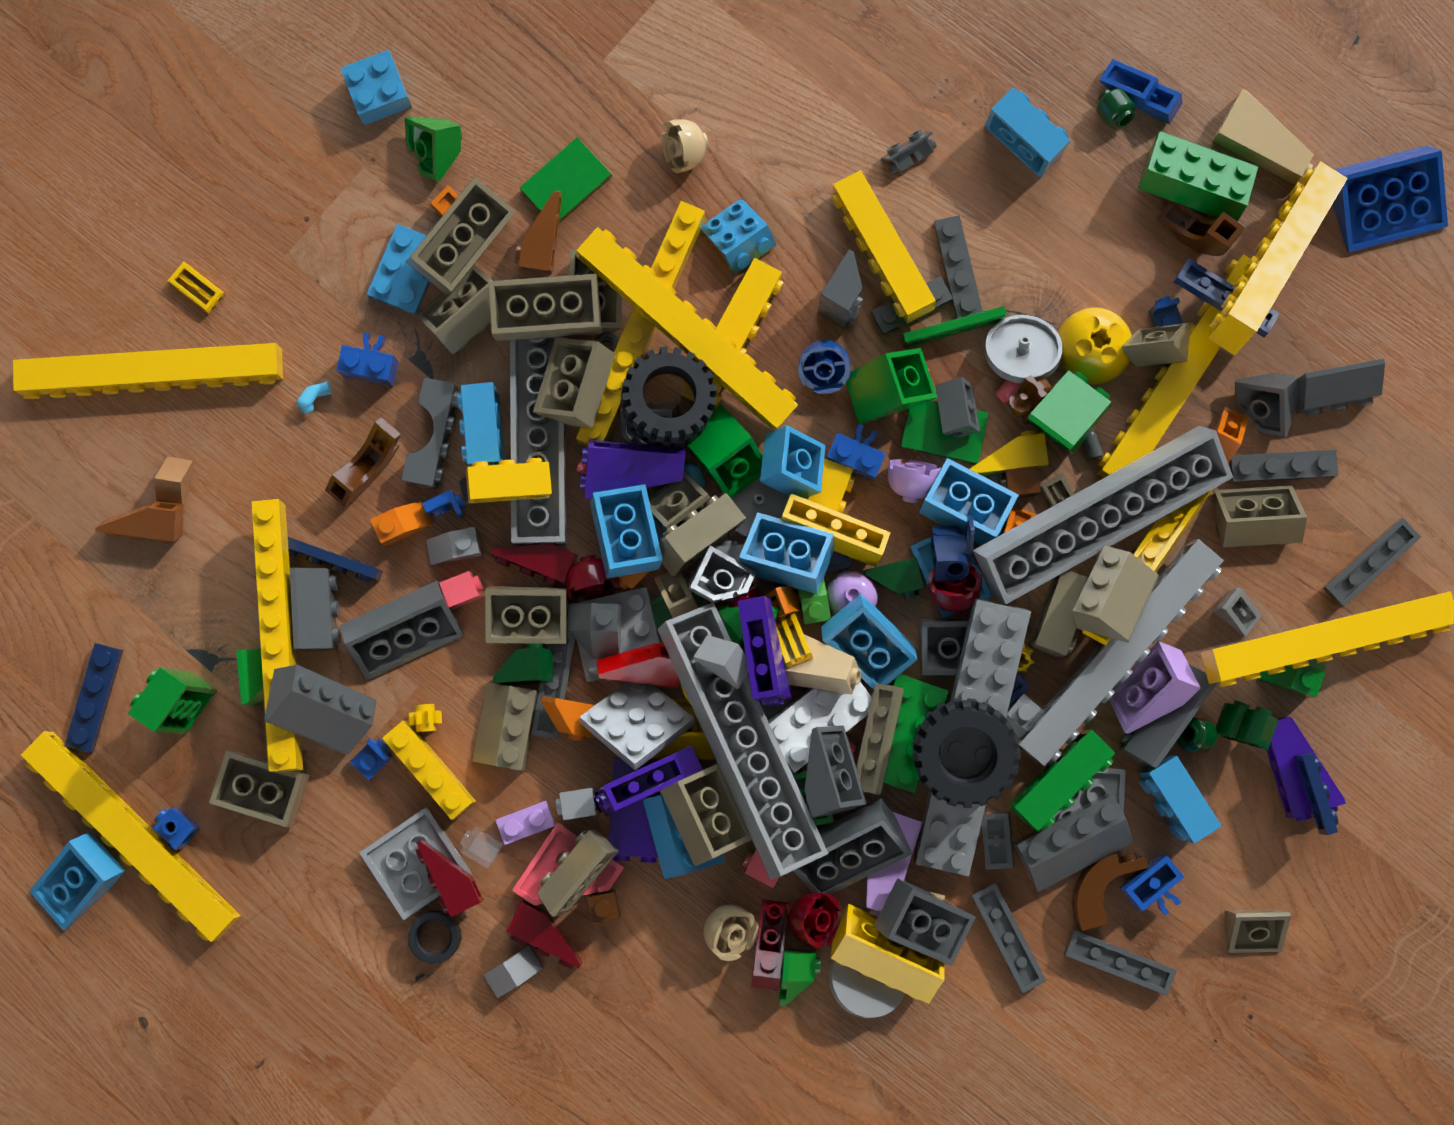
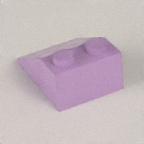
(1154, 688)

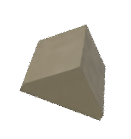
(1158, 345)
(676, 501)
(1256, 930)

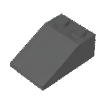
(831, 774)
(924, 922)

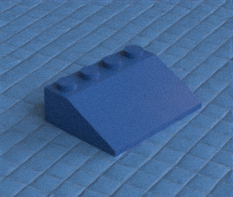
(1391, 198)

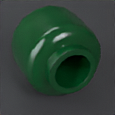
(1115, 108)
(1198, 736)

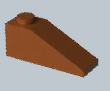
(540, 241)

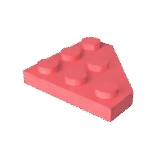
(545, 861)

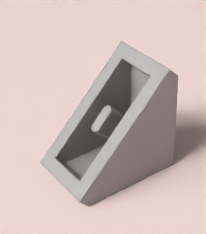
(1238, 611)
(723, 659)
(513, 971)

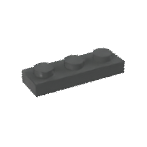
(889, 321)

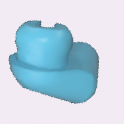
(310, 394)
(695, 473)

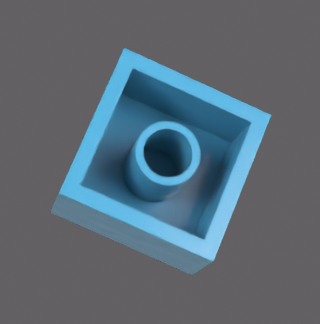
(376, 87)
(792, 462)

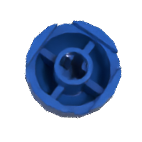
(824, 366)

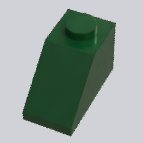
(898, 577)
(527, 666)

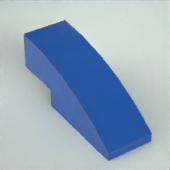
(1143, 90)

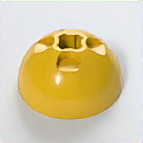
(1088, 355)

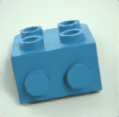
(739, 235)

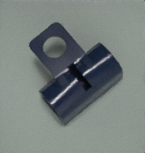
(952, 551)

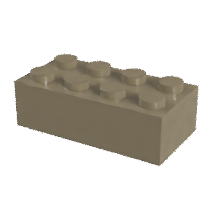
(460, 236)
(545, 307)

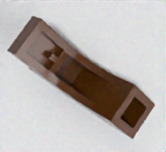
(1200, 233)
(366, 465)
(1091, 884)

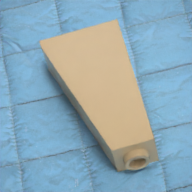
(1263, 139)
(827, 669)

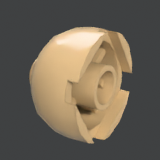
(683, 144)
(730, 931)

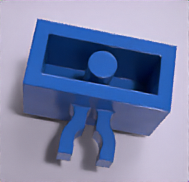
(368, 364)
(856, 455)
(1152, 883)

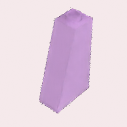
(881, 882)

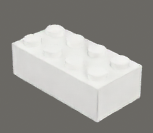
(813, 709)

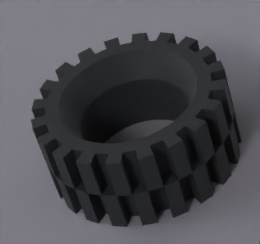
(668, 429)

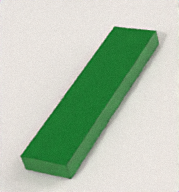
(953, 327)

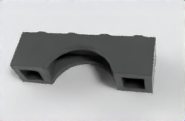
(424, 466)

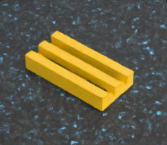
(213, 301)
(784, 624)

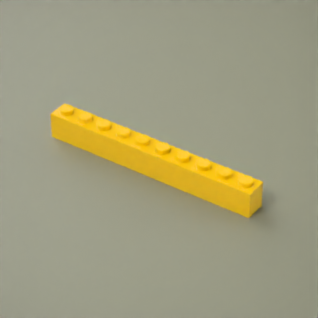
(685, 328)
(638, 330)
(148, 370)
(1170, 391)
(275, 620)
(1328, 638)
(130, 836)

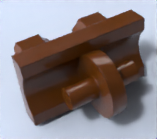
(1028, 397)

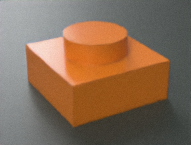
(444, 200)

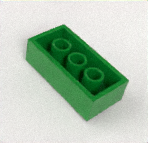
(1197, 177)
(171, 701)
(915, 704)
(1059, 782)

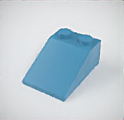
(76, 879)

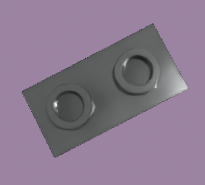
(918, 145)

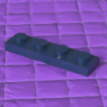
(1214, 290)
(339, 563)
(93, 698)

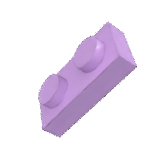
(525, 822)

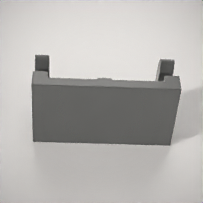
(957, 407)
(998, 840)

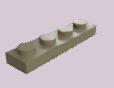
(878, 737)

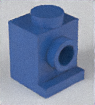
(184, 827)

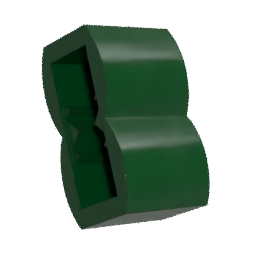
(1246, 725)

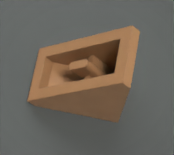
(174, 480)

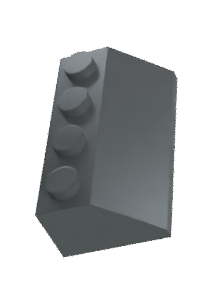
(401, 630)
(318, 708)
(1154, 740)
(1074, 841)
(856, 848)

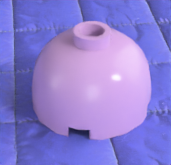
(912, 479)
(846, 587)

